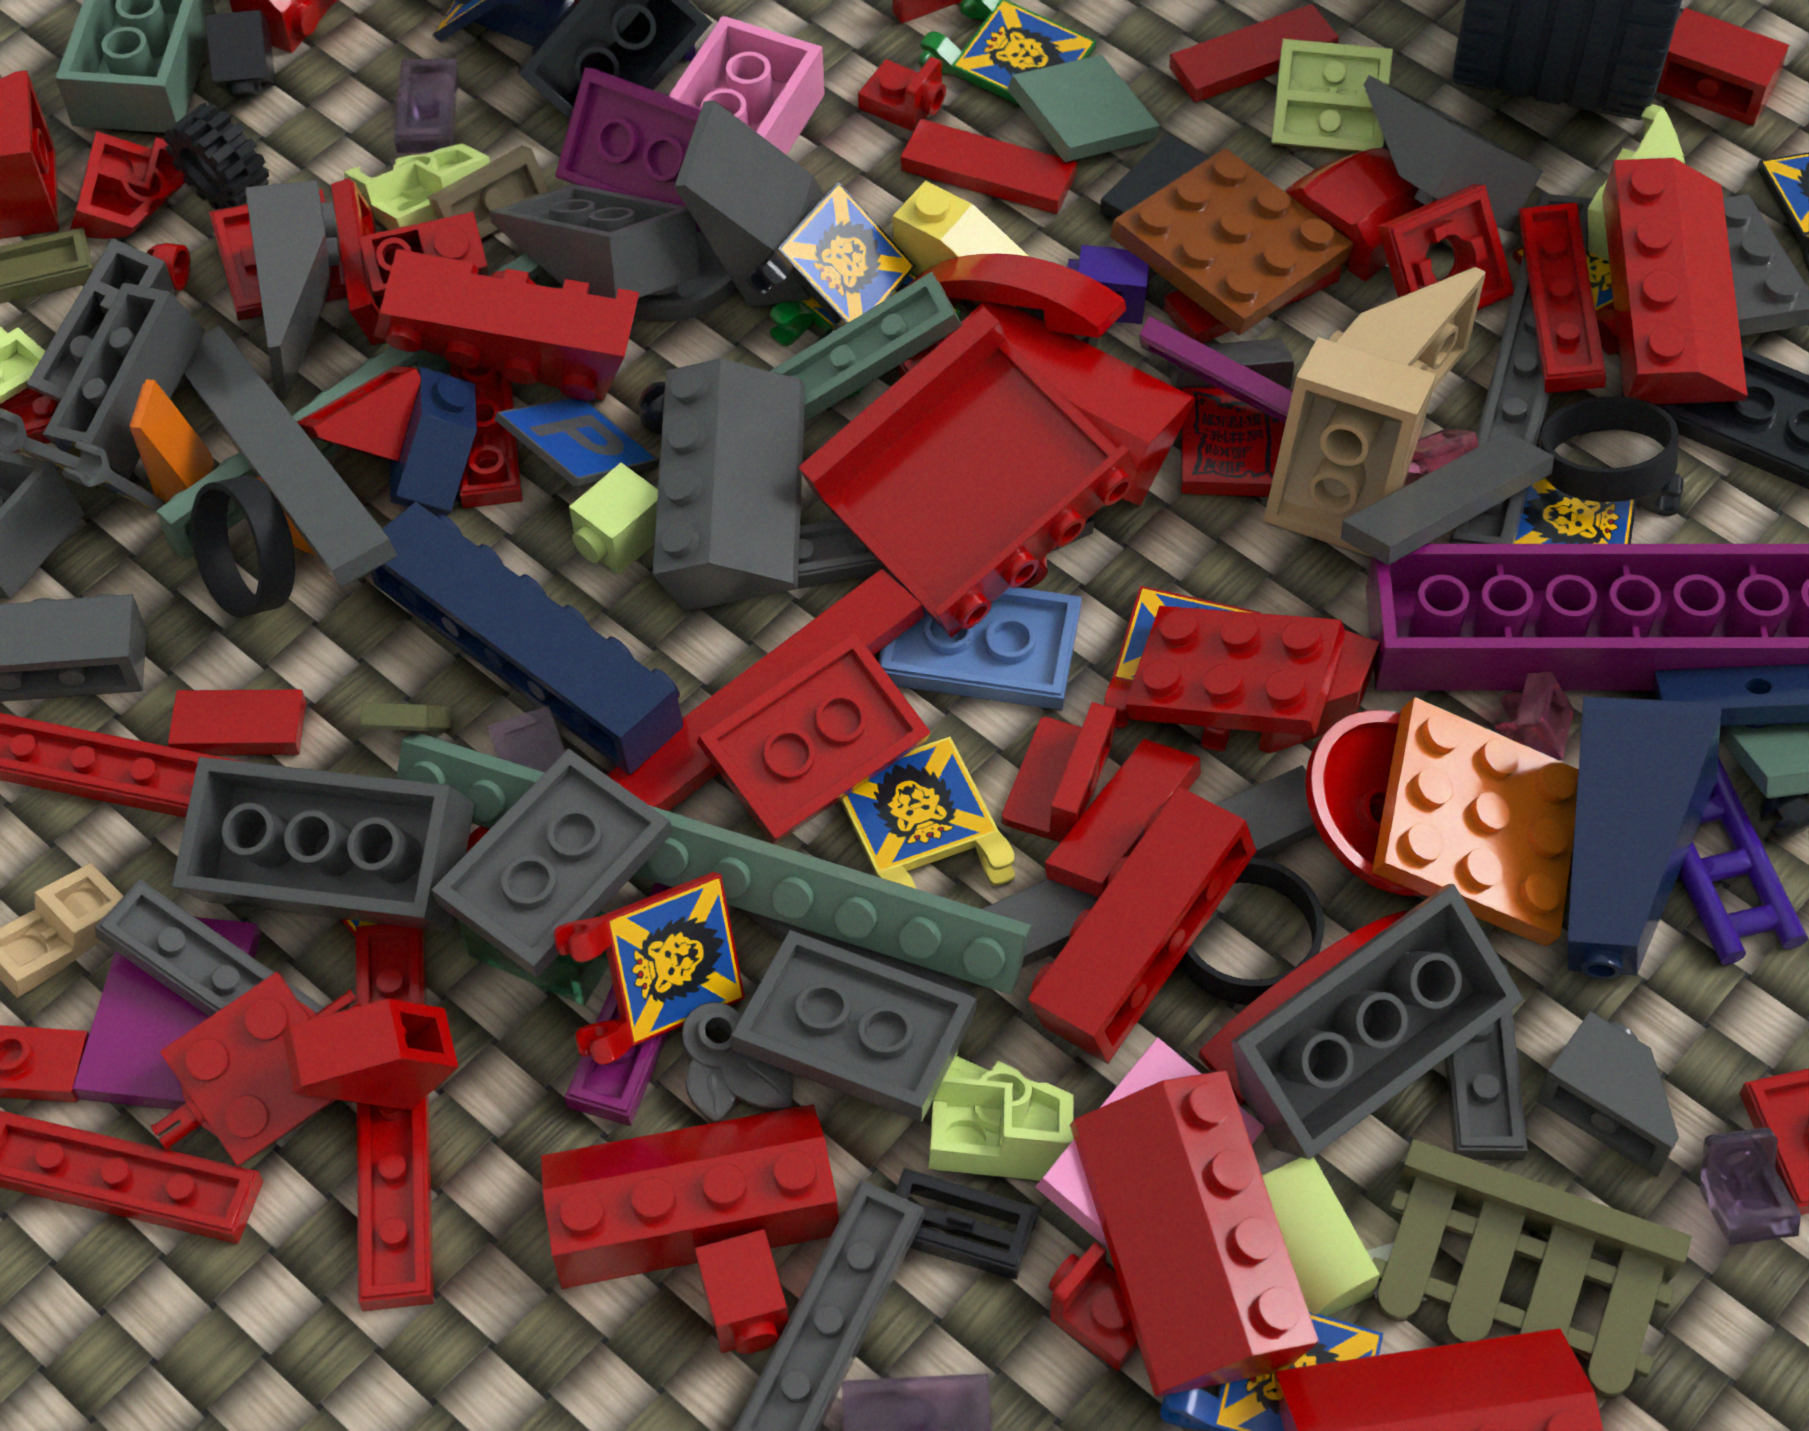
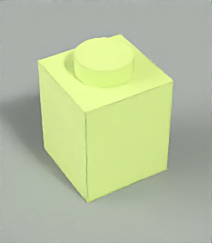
(615, 519)

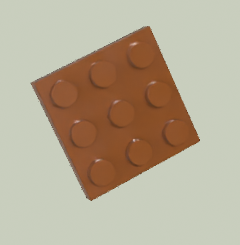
(1231, 240)

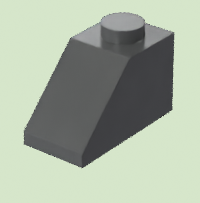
(1612, 1092)

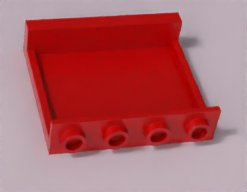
(968, 474)

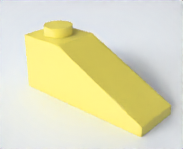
(942, 226)

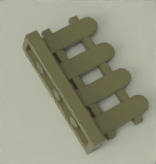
(1574, 1231)

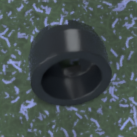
(652, 406)
(1793, 813)

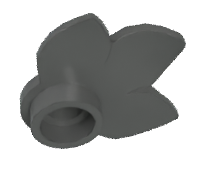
(722, 1075)

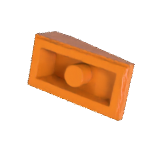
(167, 444)

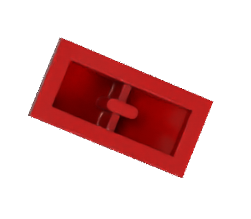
(370, 416)

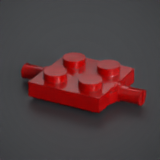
(239, 1072)

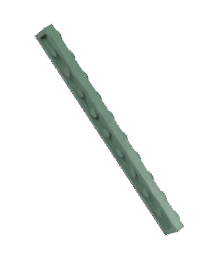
(769, 877)

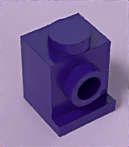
(1118, 271)

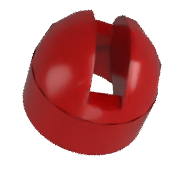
(177, 262)

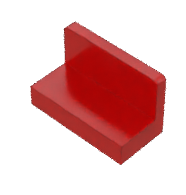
(1060, 774)

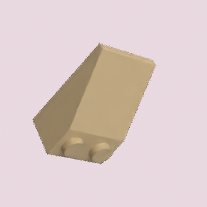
(1423, 327)
(1345, 438)

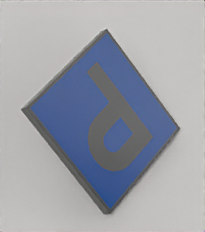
(575, 439)

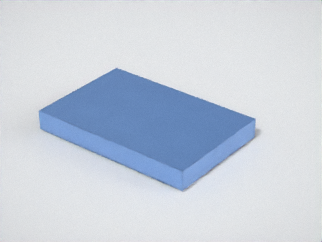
(1011, 656)

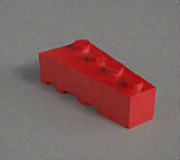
(507, 323)

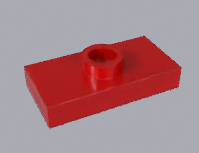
(40, 1062)

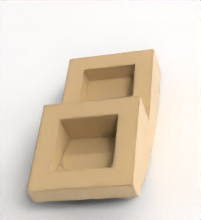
(56, 930)

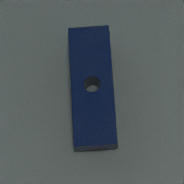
(1747, 693)

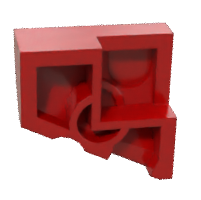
(123, 186)

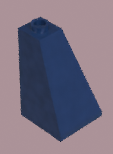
(1637, 811)

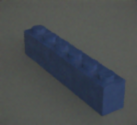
(529, 639)

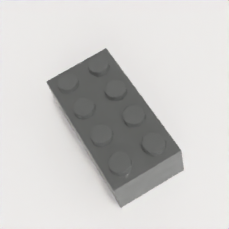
(321, 842)

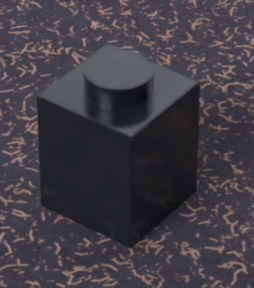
(240, 52)

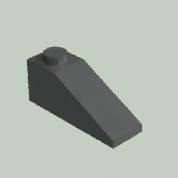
(65, 352)

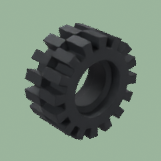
(215, 156)

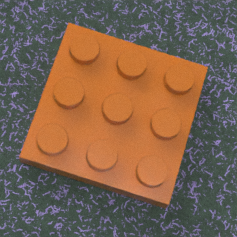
(1479, 817)

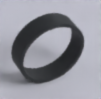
(1611, 414)
(271, 540)
(1292, 886)

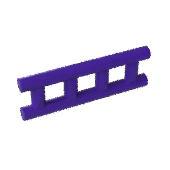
(1747, 858)

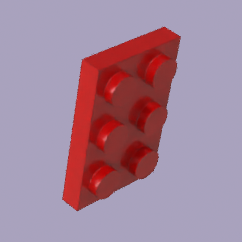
(1236, 670)
(813, 738)

